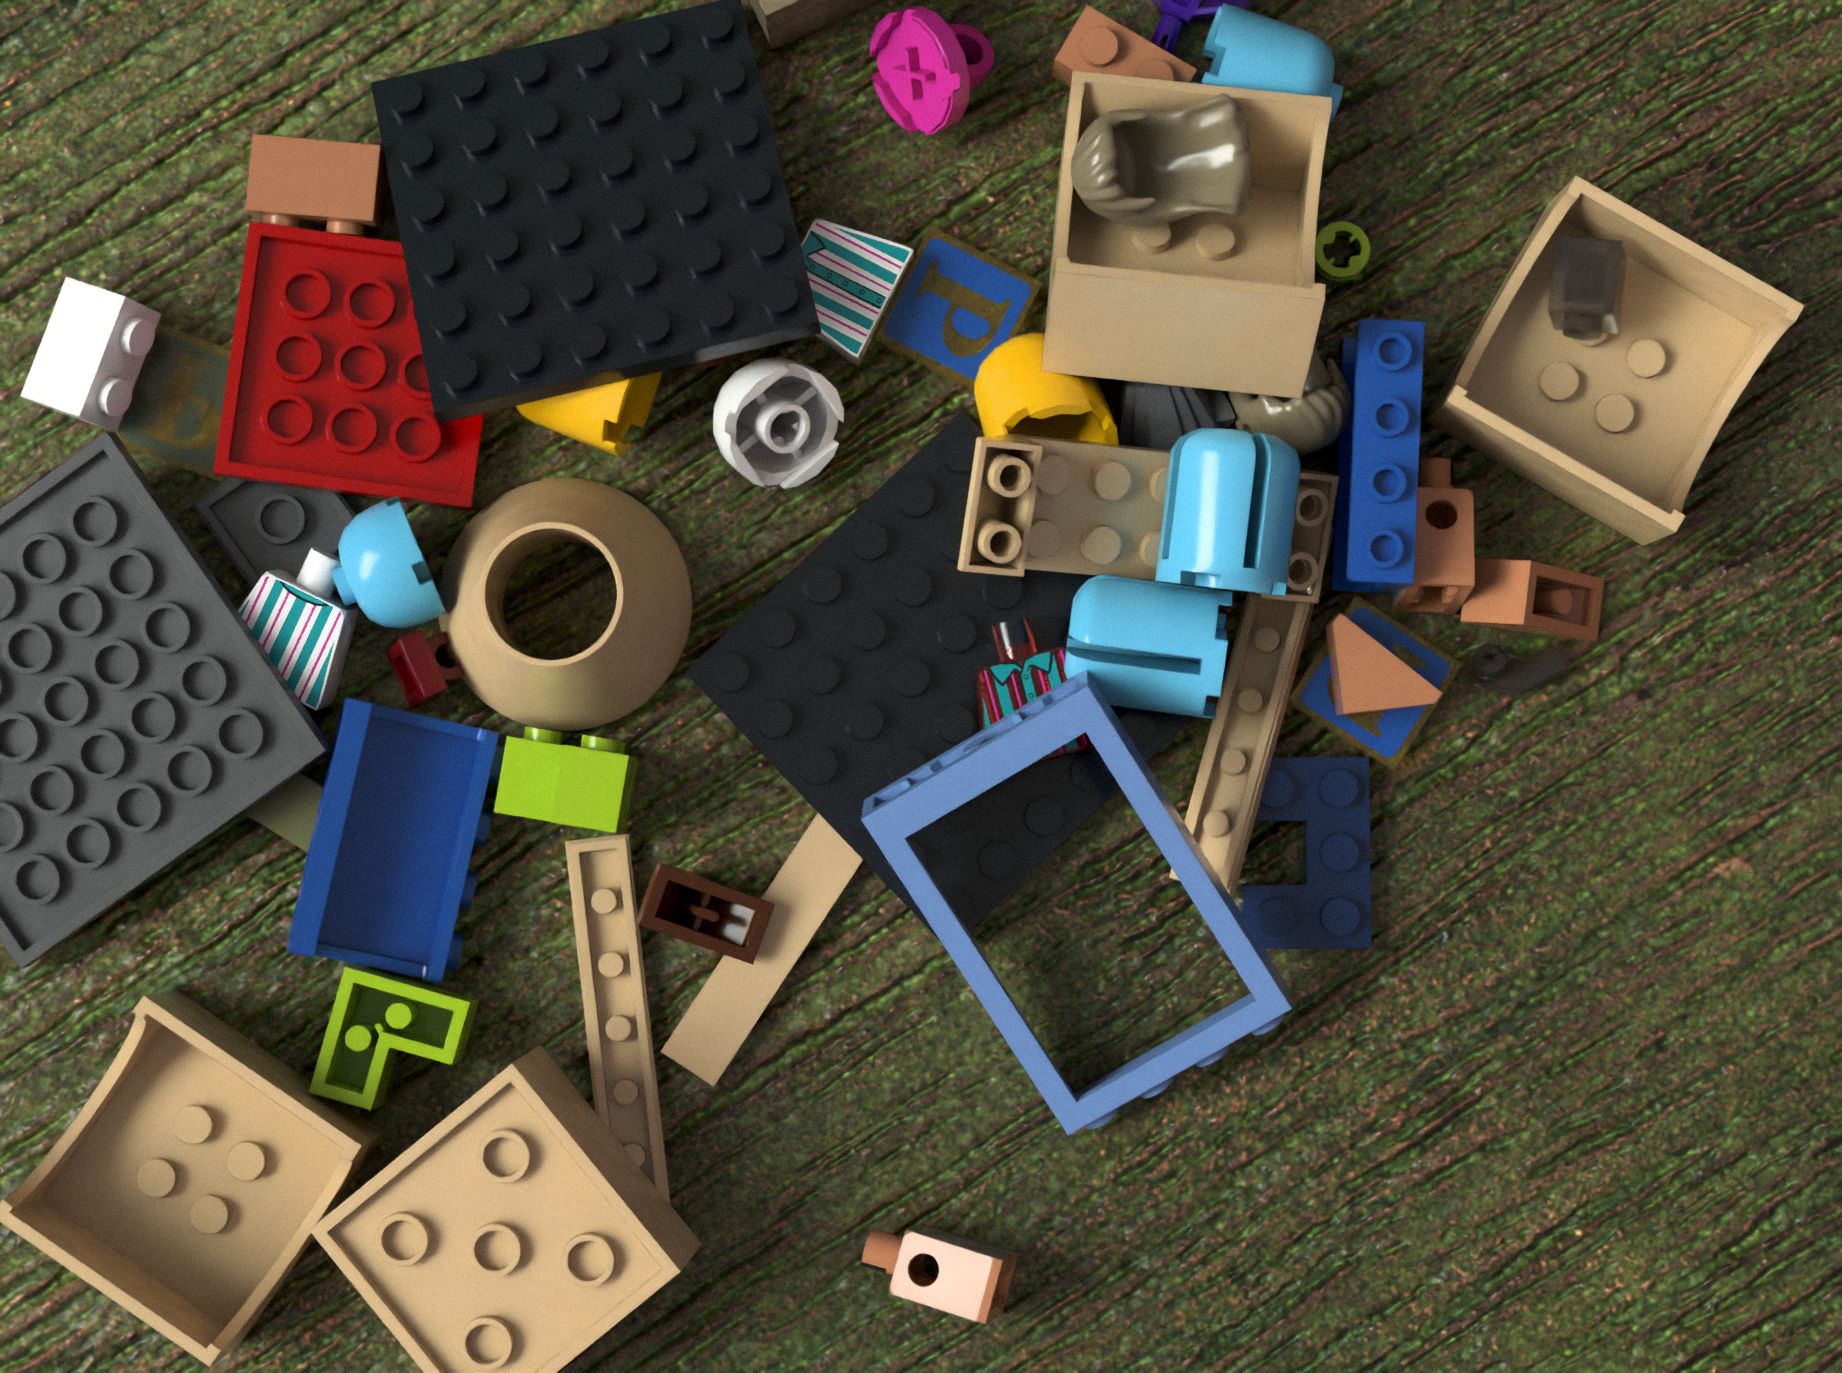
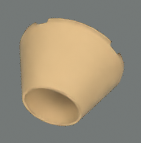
(631, 655)

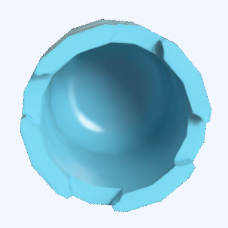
(1268, 56)

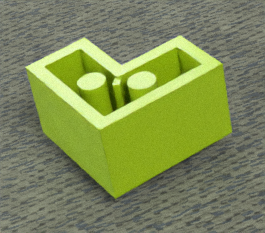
(567, 783)
(374, 1020)

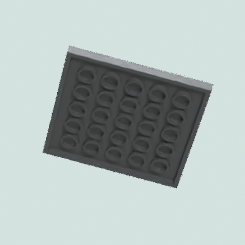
(125, 699)

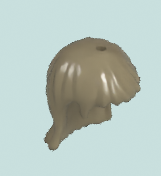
(1165, 163)
(1302, 423)

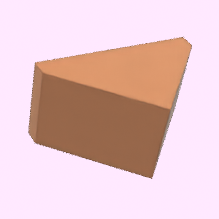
(1369, 675)

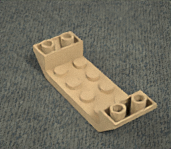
(1102, 512)

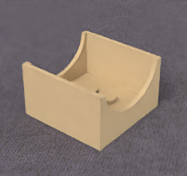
(1199, 295)
(1623, 415)
(191, 1177)
(508, 1231)

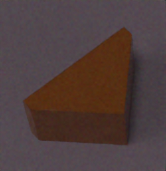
(704, 912)

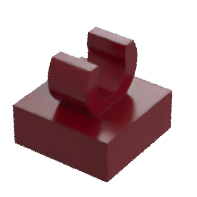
(418, 670)

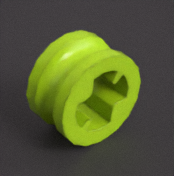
(1354, 264)

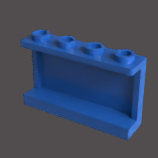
(1378, 459)
(395, 841)

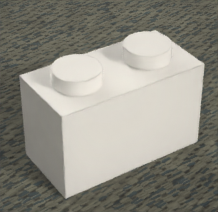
(91, 354)

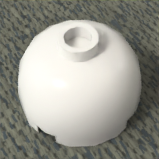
(777, 422)

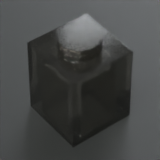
(1587, 287)

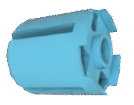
(1229, 511)
(1149, 643)

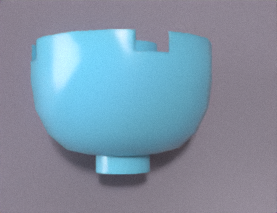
(386, 568)

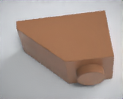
(1534, 599)

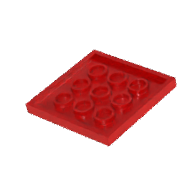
(334, 376)

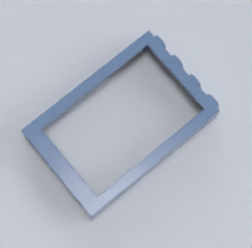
(996, 755)

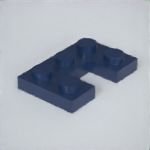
(1336, 894)

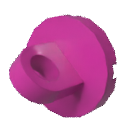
(925, 68)

